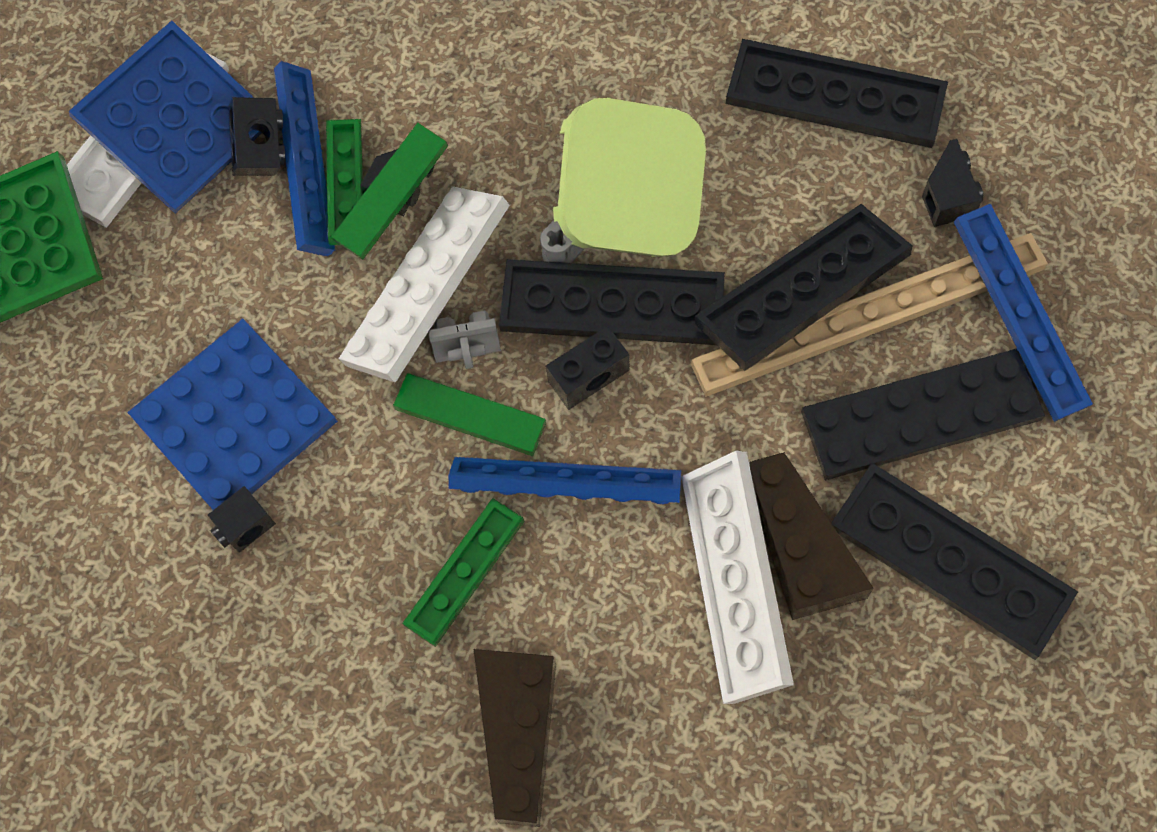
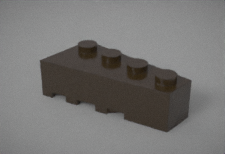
(803, 544)
(516, 721)

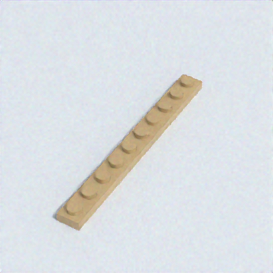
(865, 317)

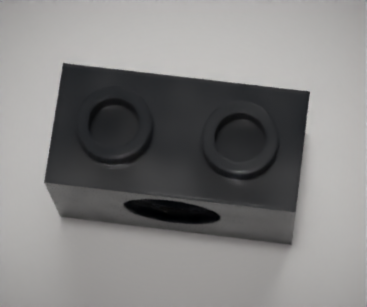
(247, 156)
(588, 367)

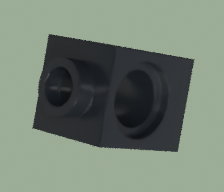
(240, 520)

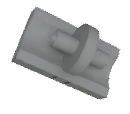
(465, 340)

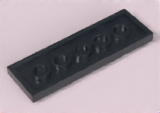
(837, 93)
(802, 286)
(589, 297)
(922, 414)
(954, 561)

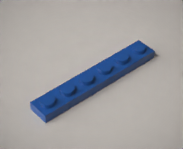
(303, 158)
(1022, 313)
(565, 479)

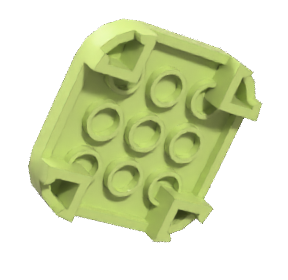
(630, 177)

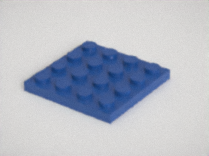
(165, 116)
(232, 416)

